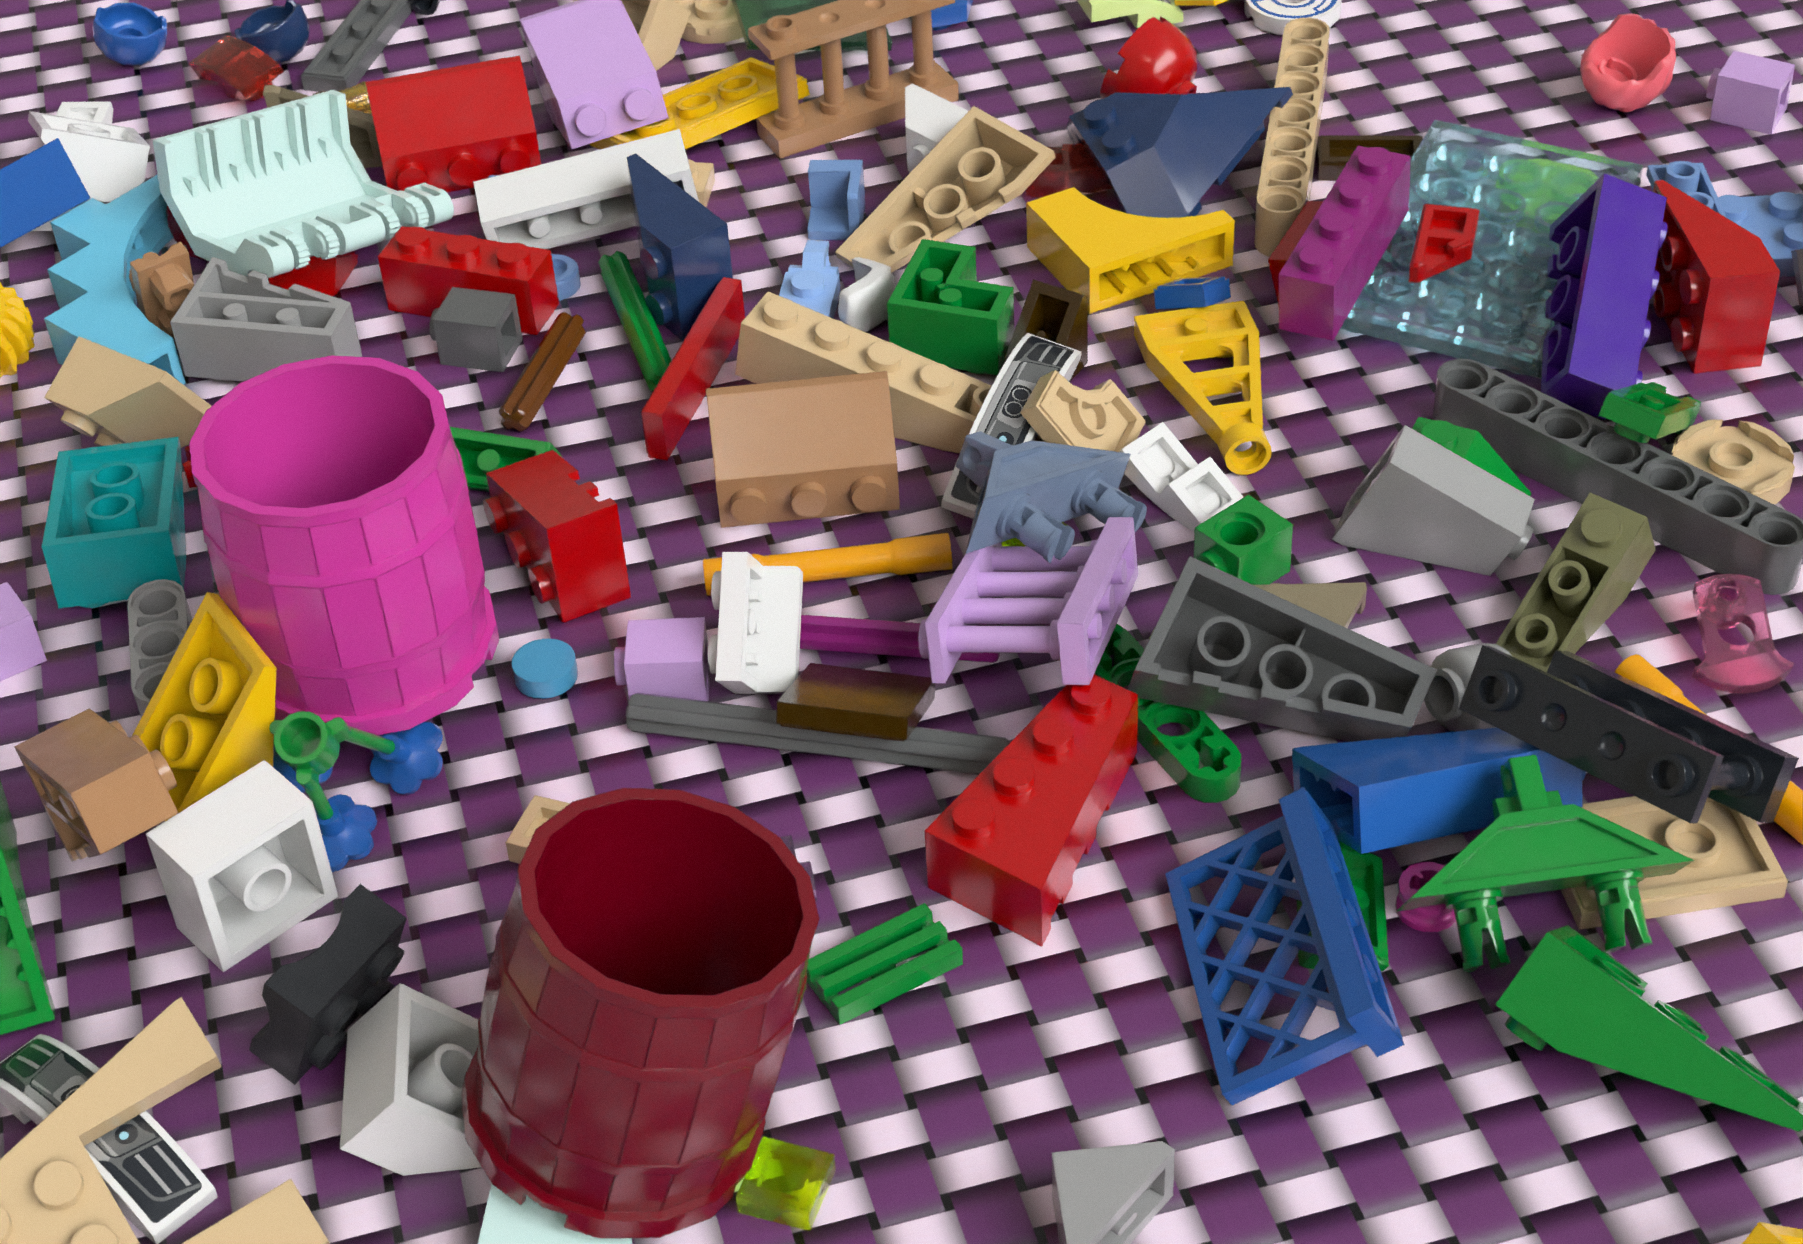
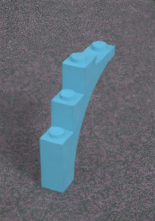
(94, 279)

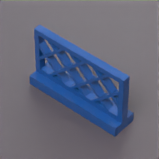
(1338, 938)

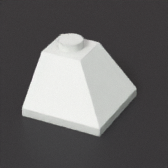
(104, 155)

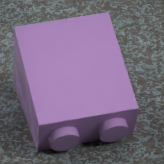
(592, 70)

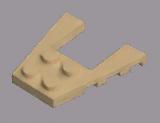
(57, 1192)

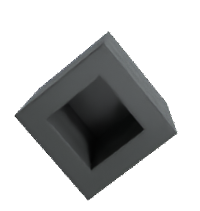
(476, 329)

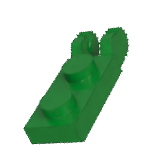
(1648, 411)

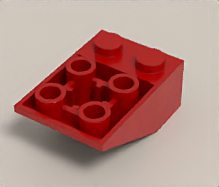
(1713, 286)

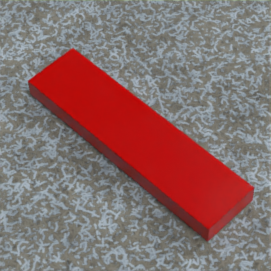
(693, 369)

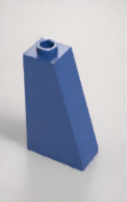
(1419, 784)

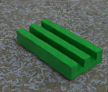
(876, 956)

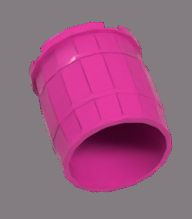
(346, 539)

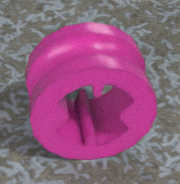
(1423, 918)

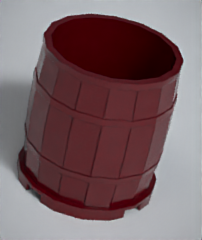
(638, 1011)

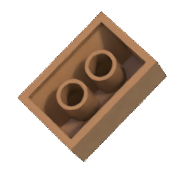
(803, 449)

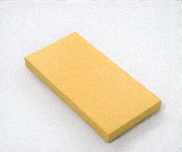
(714, 104)

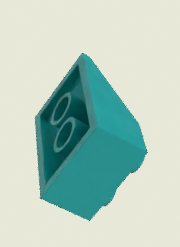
(115, 521)

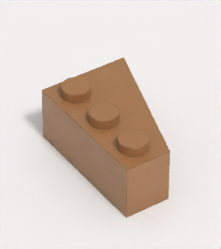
(97, 783)

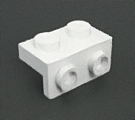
(756, 625)

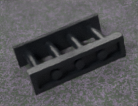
(1629, 735)

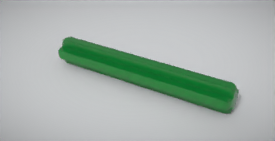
(635, 317)

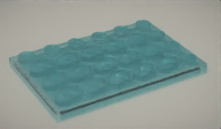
(1497, 299)

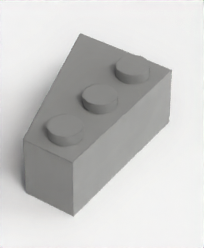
(246, 326)

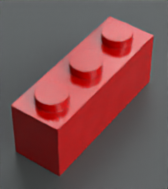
(425, 264)

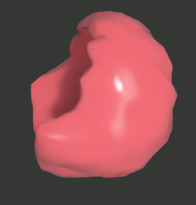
(1628, 63)

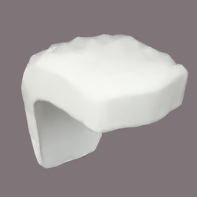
(865, 301)

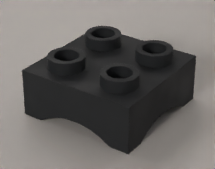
(326, 991)

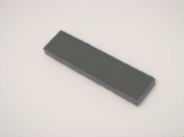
(355, 45)

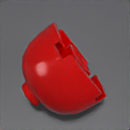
(1155, 62)

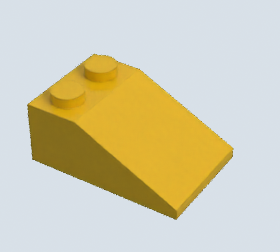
(212, 705)

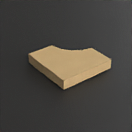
(1082, 417)

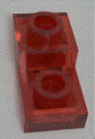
(237, 68)

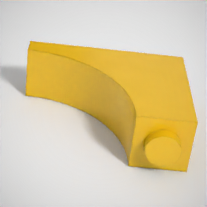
(1122, 254)

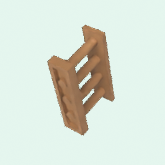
(857, 108)

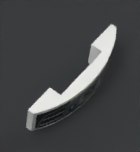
(1004, 402)
(138, 1160)

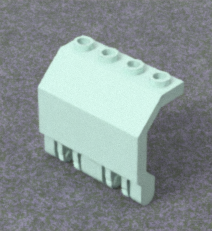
(283, 188)

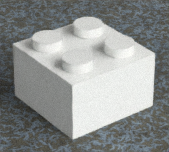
(243, 865)

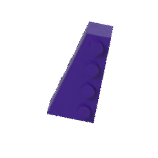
(1601, 292)

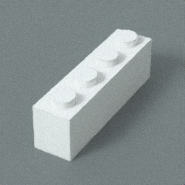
(575, 194)

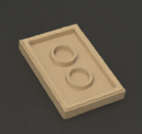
(1728, 866)

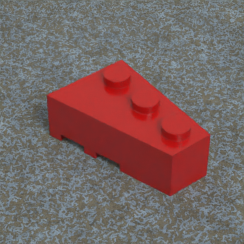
(559, 534)

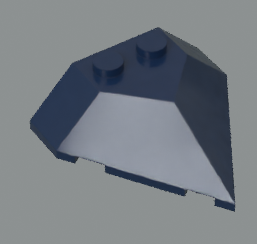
(1171, 147)

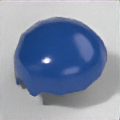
(129, 33)

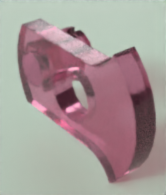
(1722, 604)

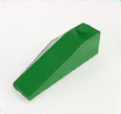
(1595, 1011)

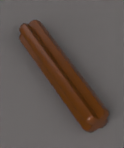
(542, 372)

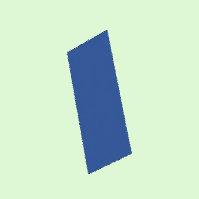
(37, 190)

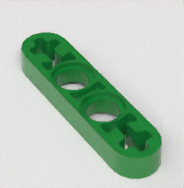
(1176, 754)

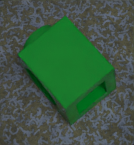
(1246, 542)

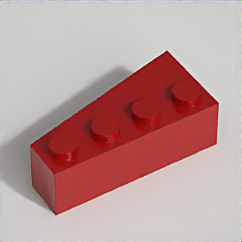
(1035, 810)

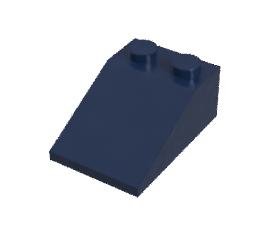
(679, 246)

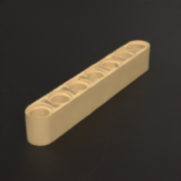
(1292, 131)

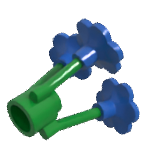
(306, 755)

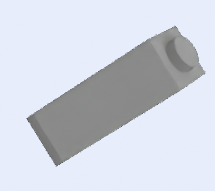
(1435, 509)

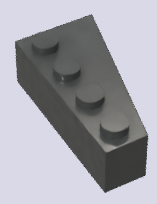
(1275, 663)

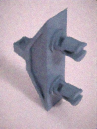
(1037, 487)

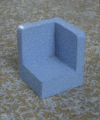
(835, 198)

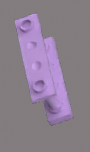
(1079, 607)

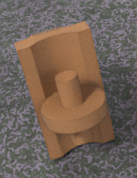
(162, 284)

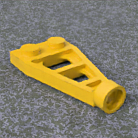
(1203, 333)

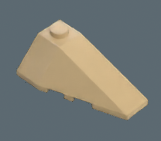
(955, 185)

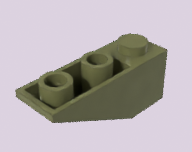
(1580, 582)

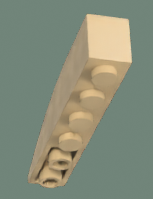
(794, 343)

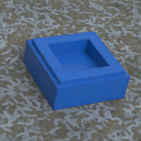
(1192, 292)

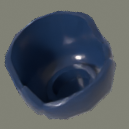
(277, 30)

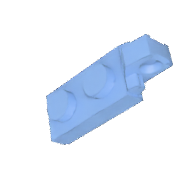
(815, 281)

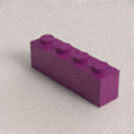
(1344, 243)

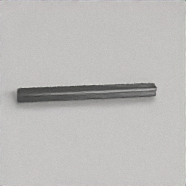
(758, 728)

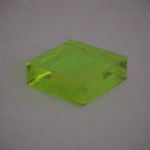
(786, 1183)

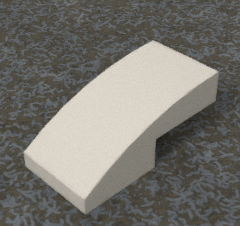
(1175, 480)

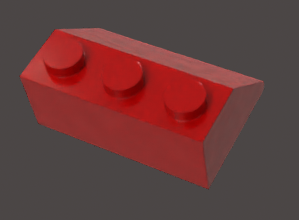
(454, 124)

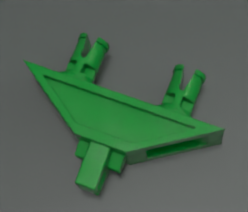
(1543, 848)

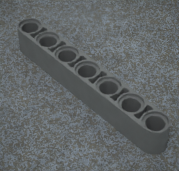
(1583, 455)

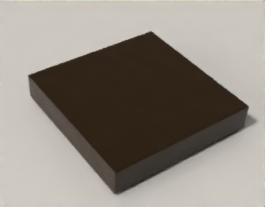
(856, 702)

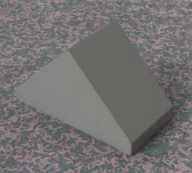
(1110, 1191)

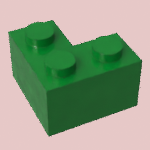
(947, 313)

